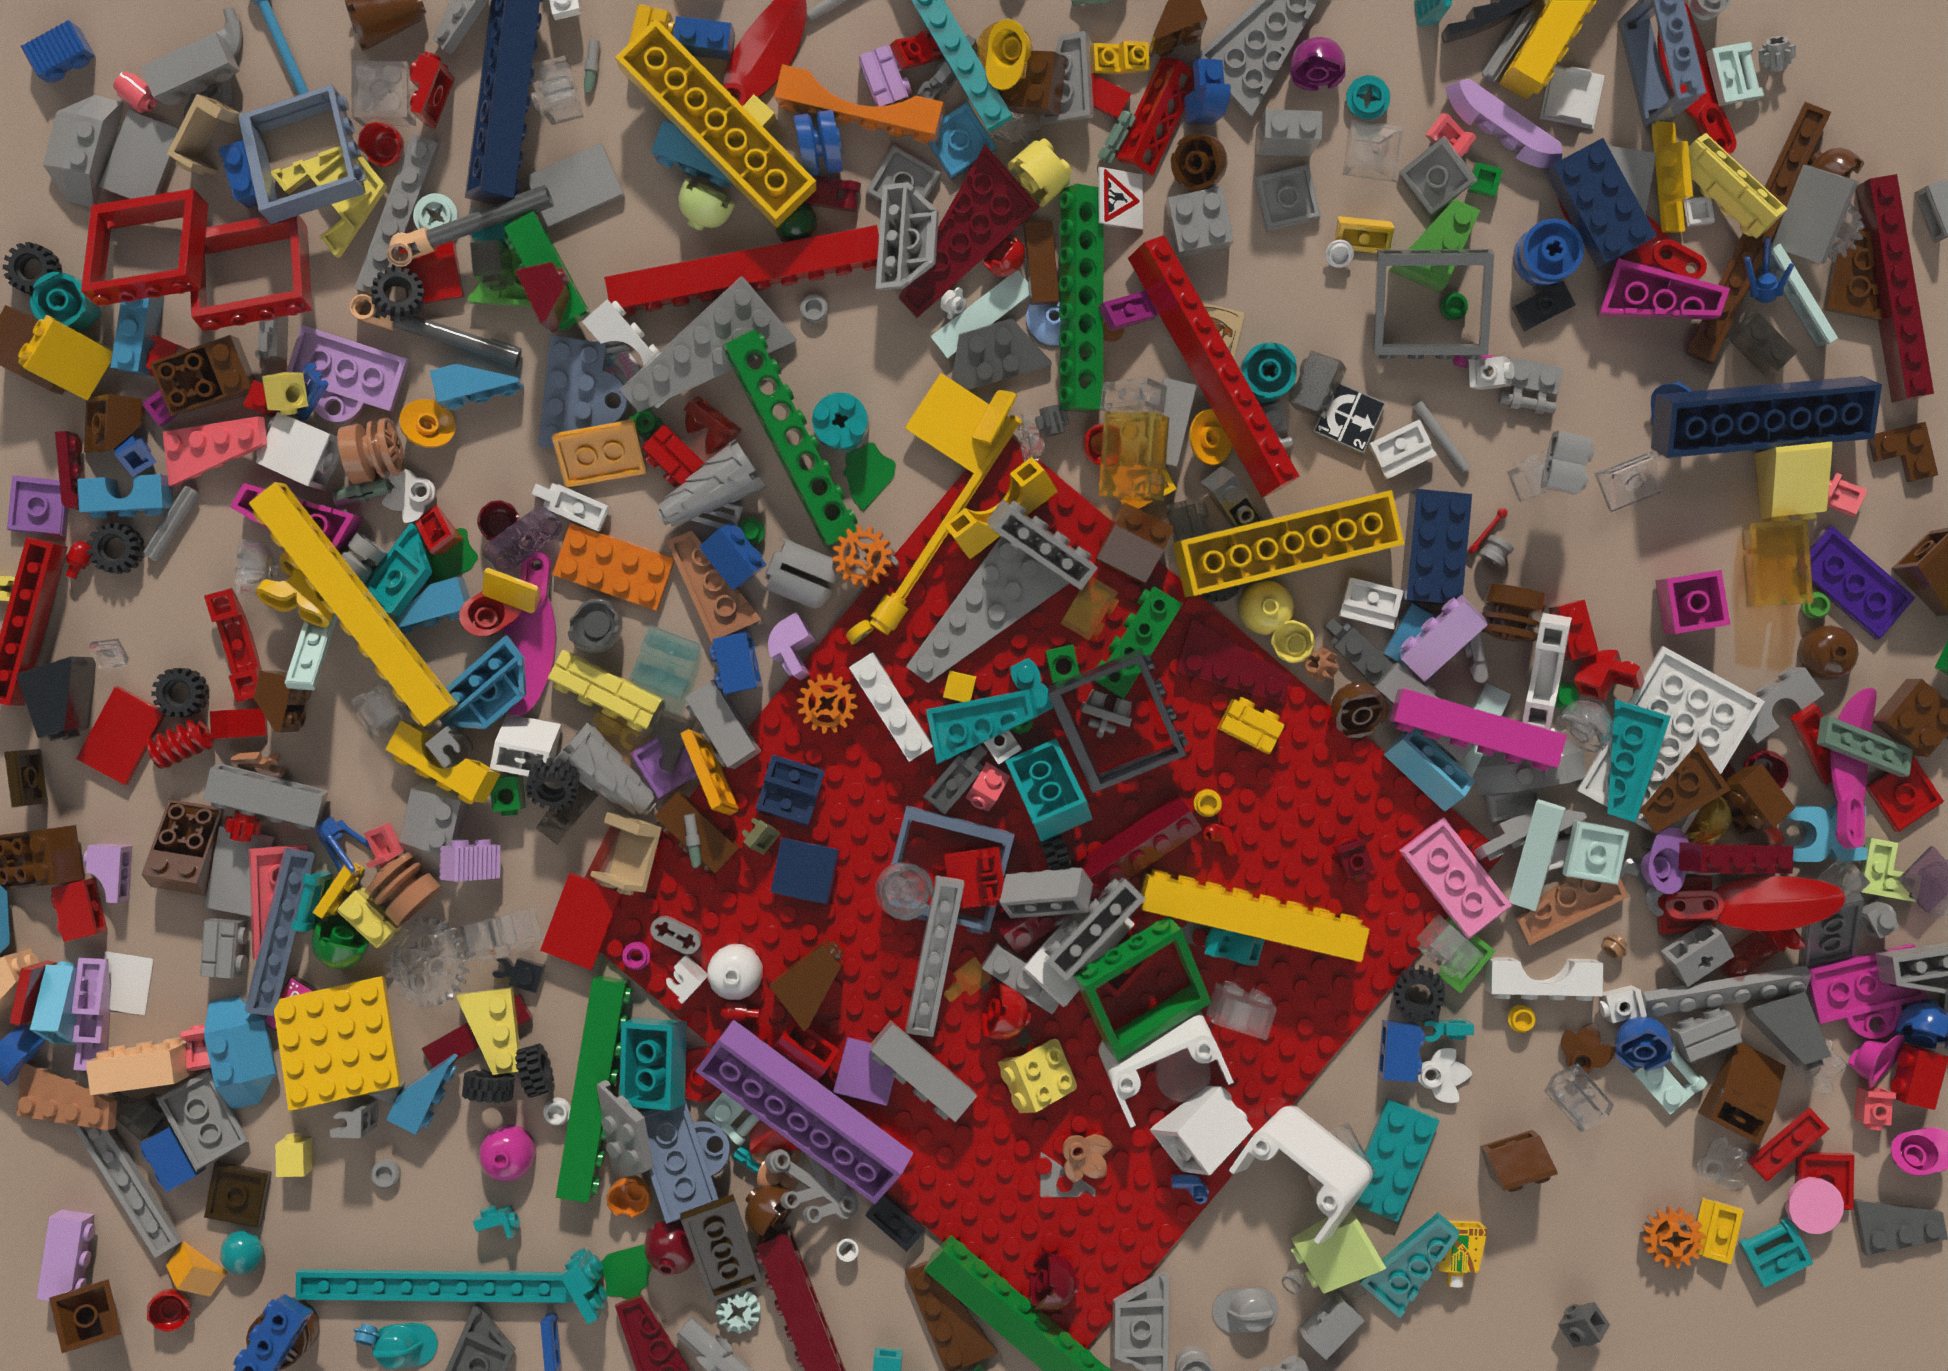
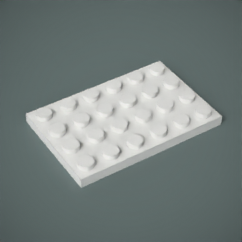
(1701, 711)

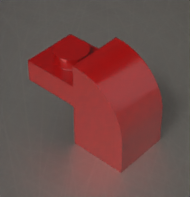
(1603, 670)

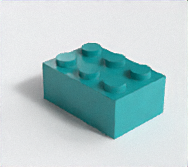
(1048, 789)
(653, 1063)

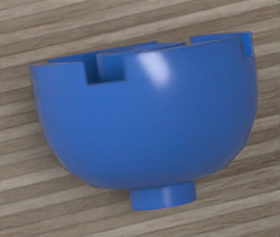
(1924, 1024)
(1643, 1044)

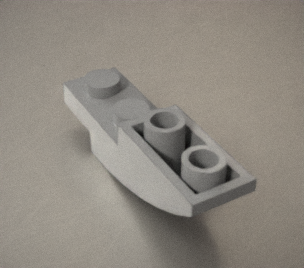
(1515, 831)

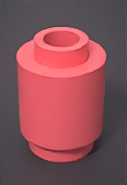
(135, 92)

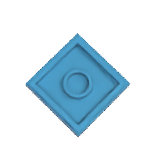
(960, 141)

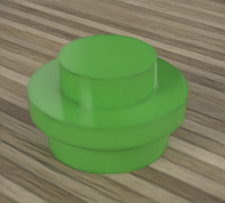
(1817, 609)

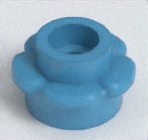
(366, 1335)

